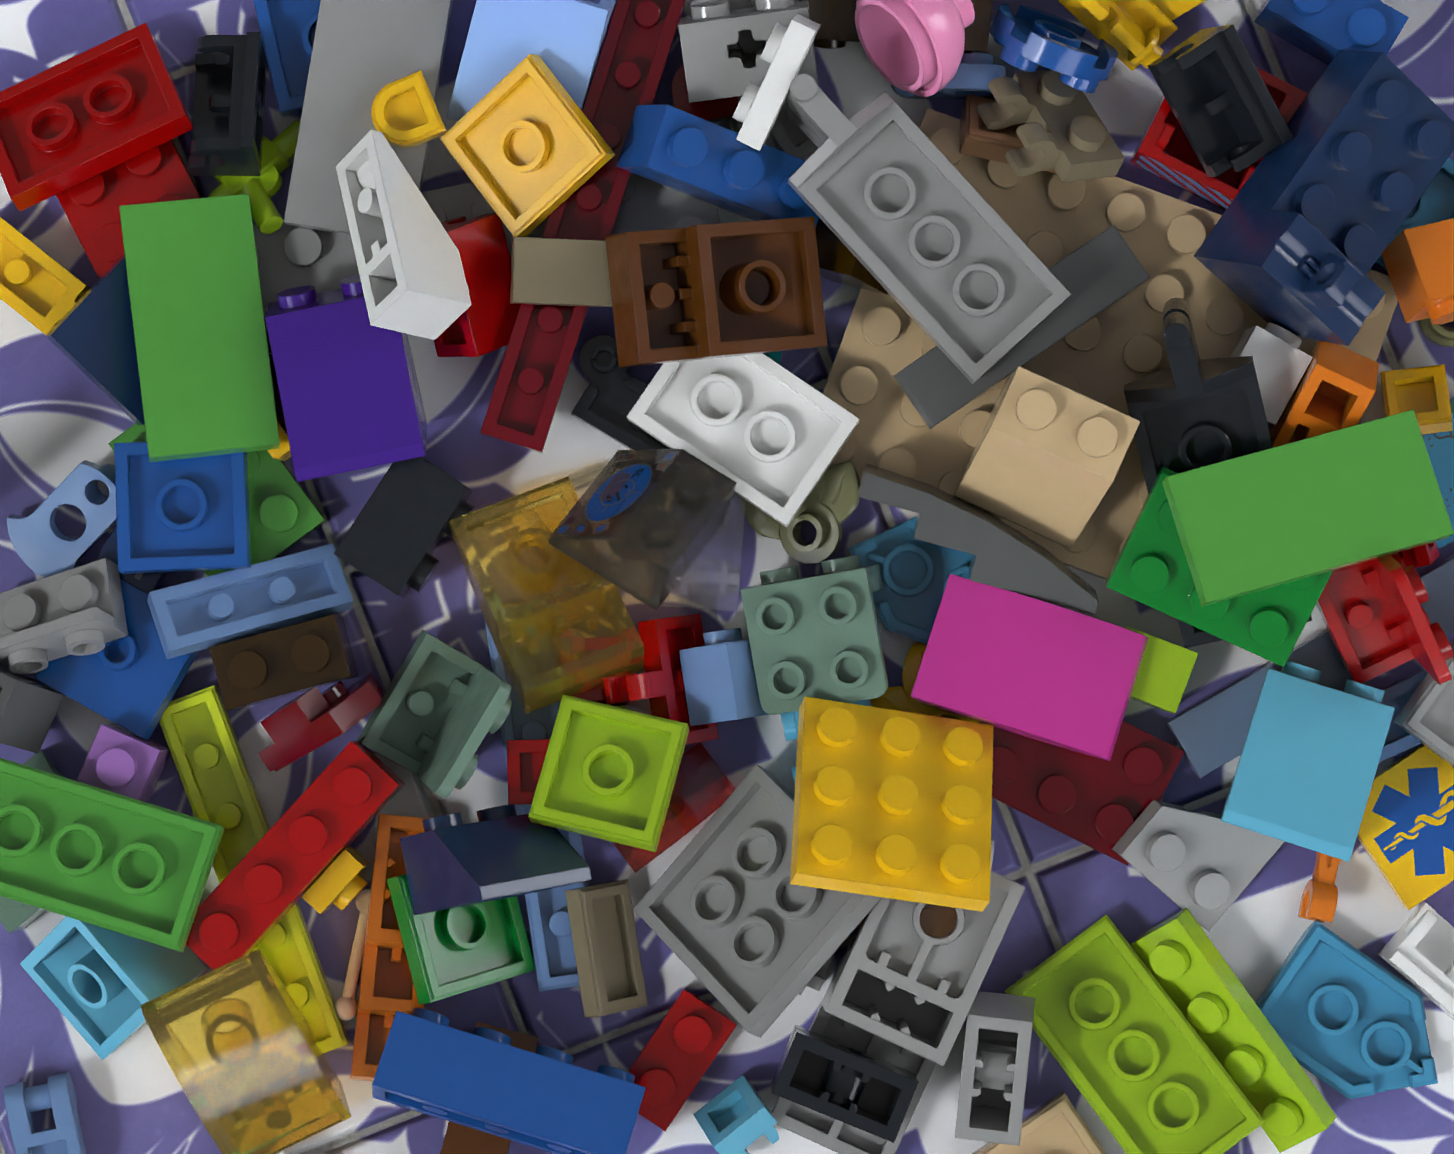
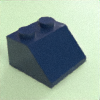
(486, 860)

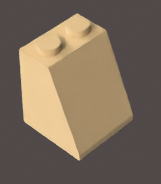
(1046, 457)

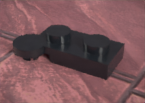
(611, 395)

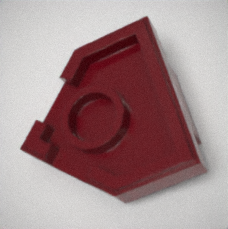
(317, 719)

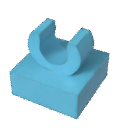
(736, 1118)

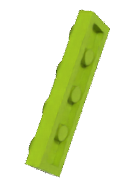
(1234, 1029)

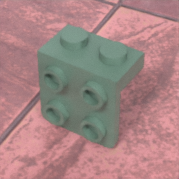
(815, 635)
(437, 714)

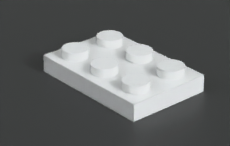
(749, 425)

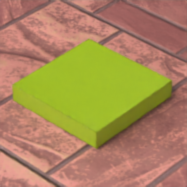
(609, 773)

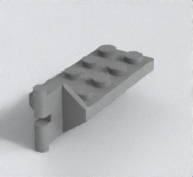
(920, 228)

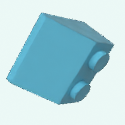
(104, 978)

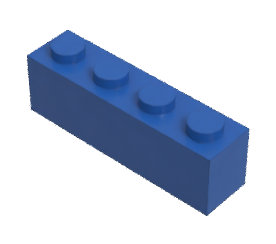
(506, 1089)

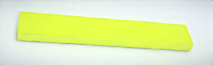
(225, 794)

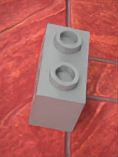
(706, 38)
(995, 1068)

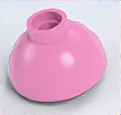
(914, 41)

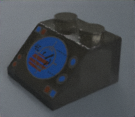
(646, 520)

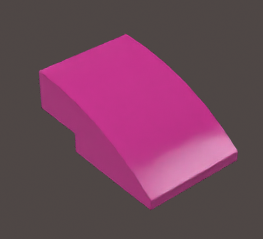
(1029, 667)

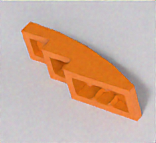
(385, 971)

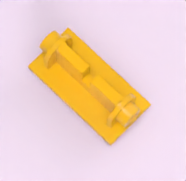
(1130, 26)

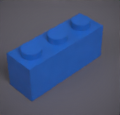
(711, 164)

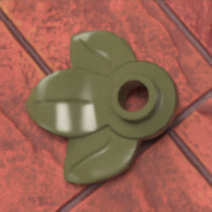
(826, 508)

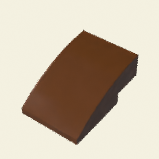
(716, 291)

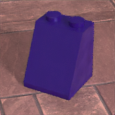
(343, 383)

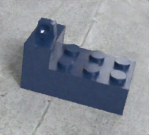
(1331, 199)

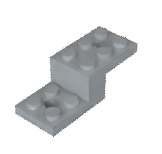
(902, 1001)

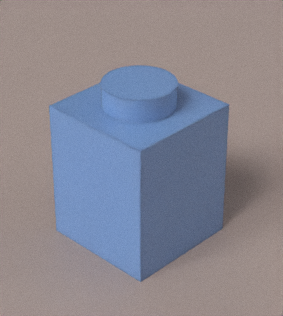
(720, 679)

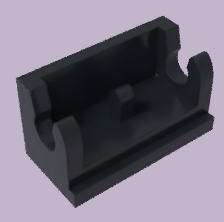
(1220, 100)
(228, 106)

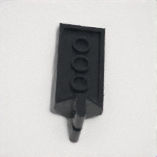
(1195, 414)

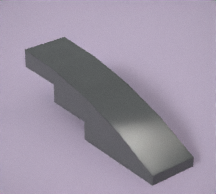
(1094, 276)
(999, 552)

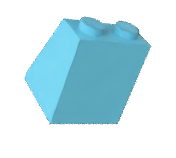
(1309, 761)

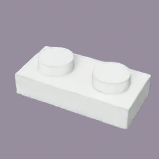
(761, 105)

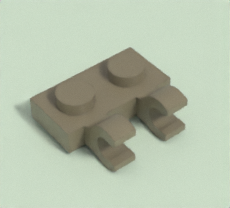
(1059, 128)

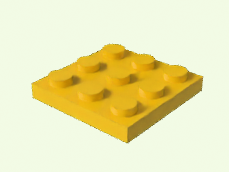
(893, 804)

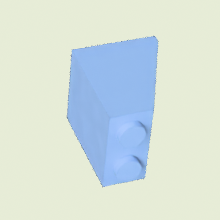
(505, 32)

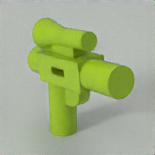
(263, 187)

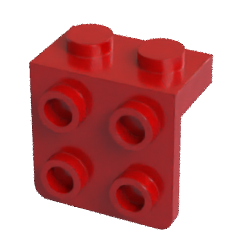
(1380, 621)

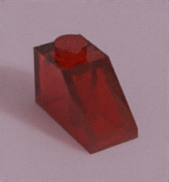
(697, 793)

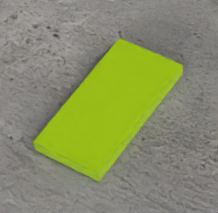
(1133, 1049)

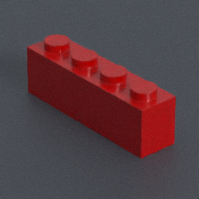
(292, 855)

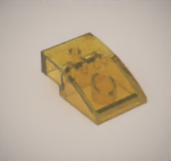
(546, 612)
(247, 1058)

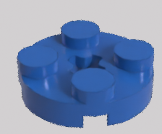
(1052, 42)

